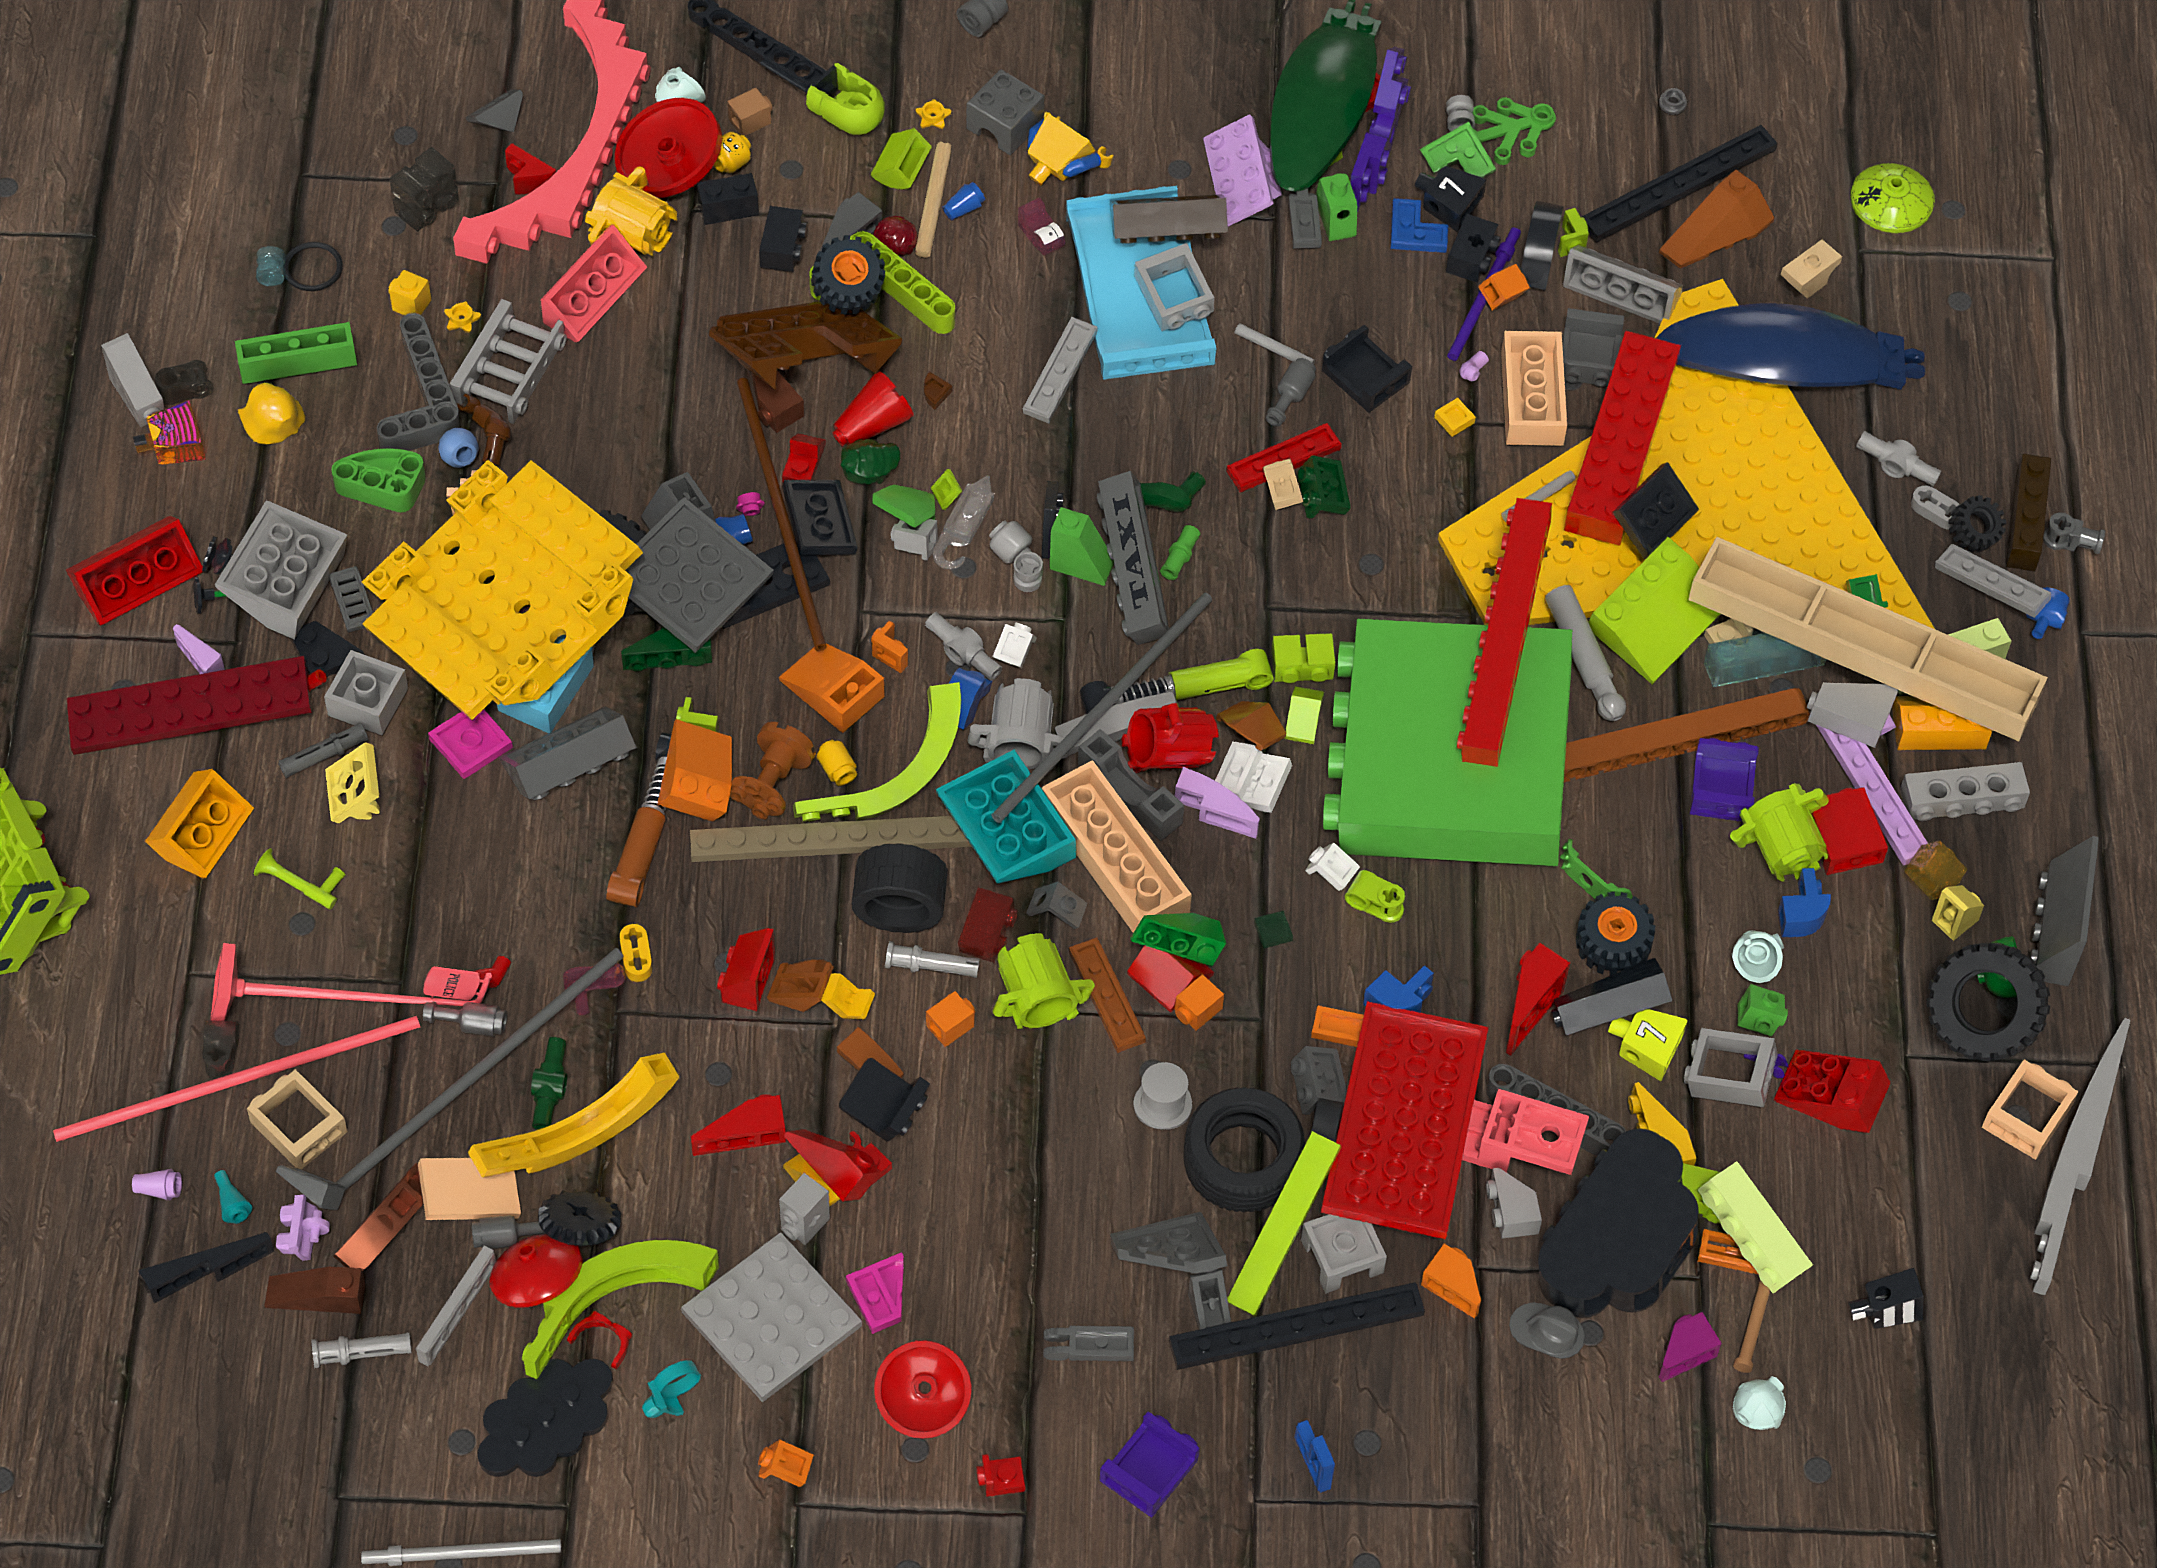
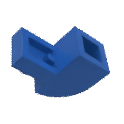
(972, 688)
(1804, 912)
(1394, 994)

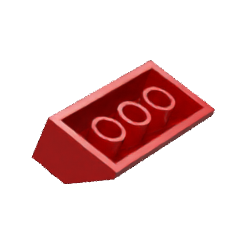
(135, 570)

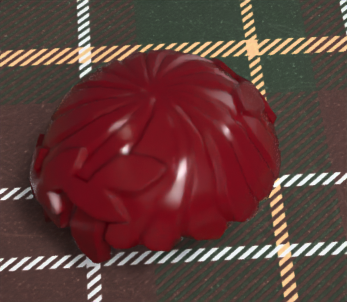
(897, 234)

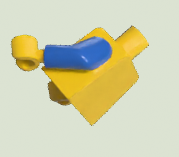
(1061, 151)

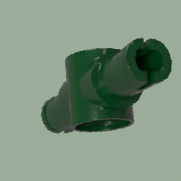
(549, 1083)

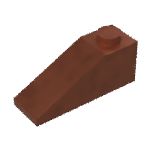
(777, 406)
(318, 1290)

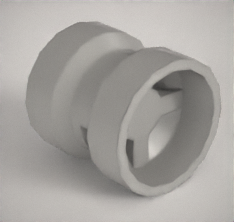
(1460, 111)
(1028, 571)

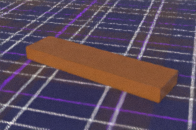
(1107, 995)

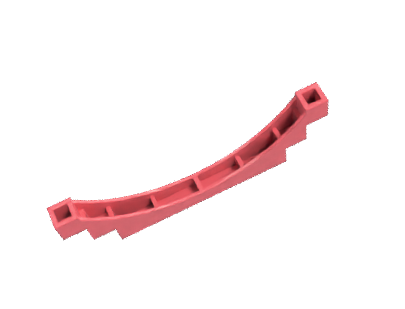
(560, 201)

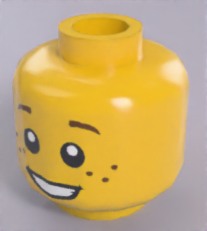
(733, 153)

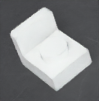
(1014, 644)
(1333, 865)

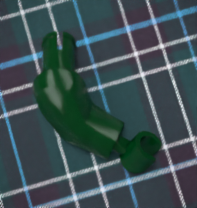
(1170, 496)

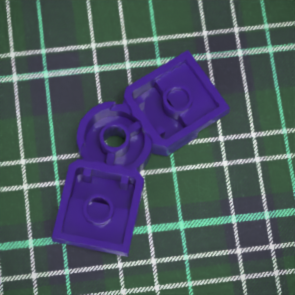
(1377, 143)

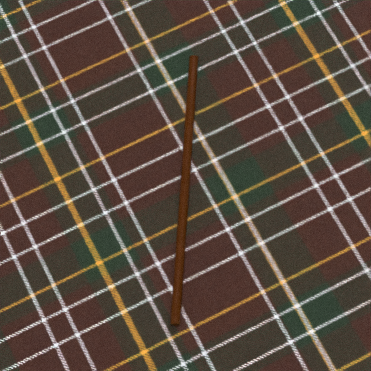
(781, 515)

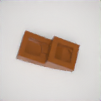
(860, 1047)

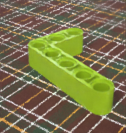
(910, 289)

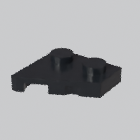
(1052, 505)
(322, 648)

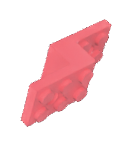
(1514, 1130)

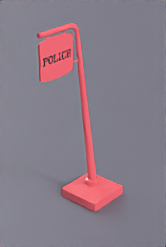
(438, 982)

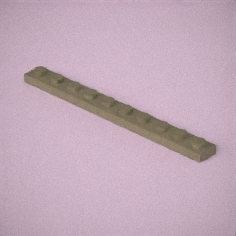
(823, 838)

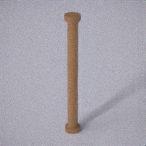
(1744, 1361)

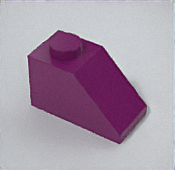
(1689, 1346)

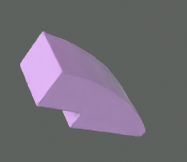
(1216, 803)

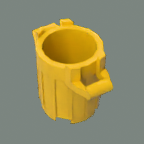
(635, 213)

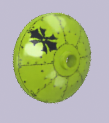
(1892, 198)

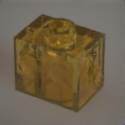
(1935, 869)

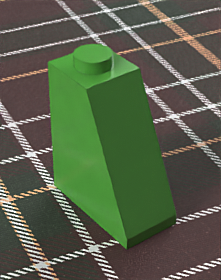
(1078, 548)

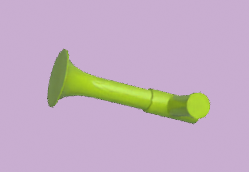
(321, 895)

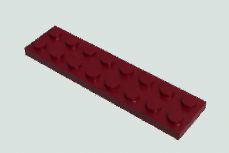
(188, 705)

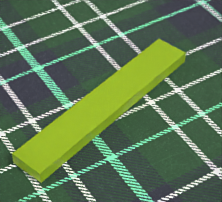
(1283, 1223)

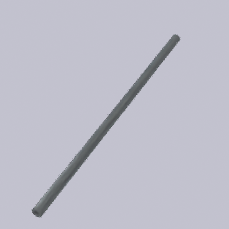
(1101, 708)
(480, 1069)

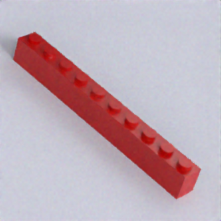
(1506, 632)

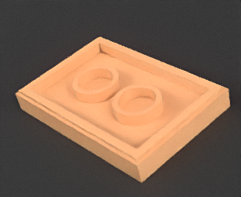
(458, 1192)

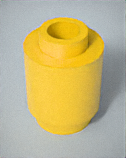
(837, 762)

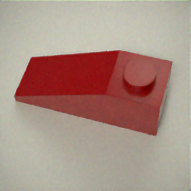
(746, 1126)
(841, 1166)

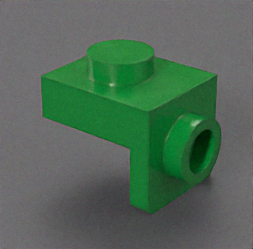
(1866, 588)

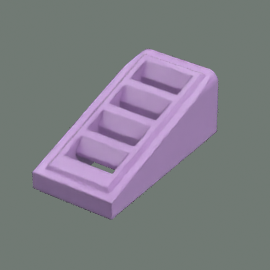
(199, 653)

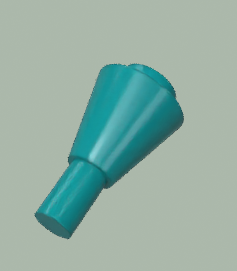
(233, 1204)

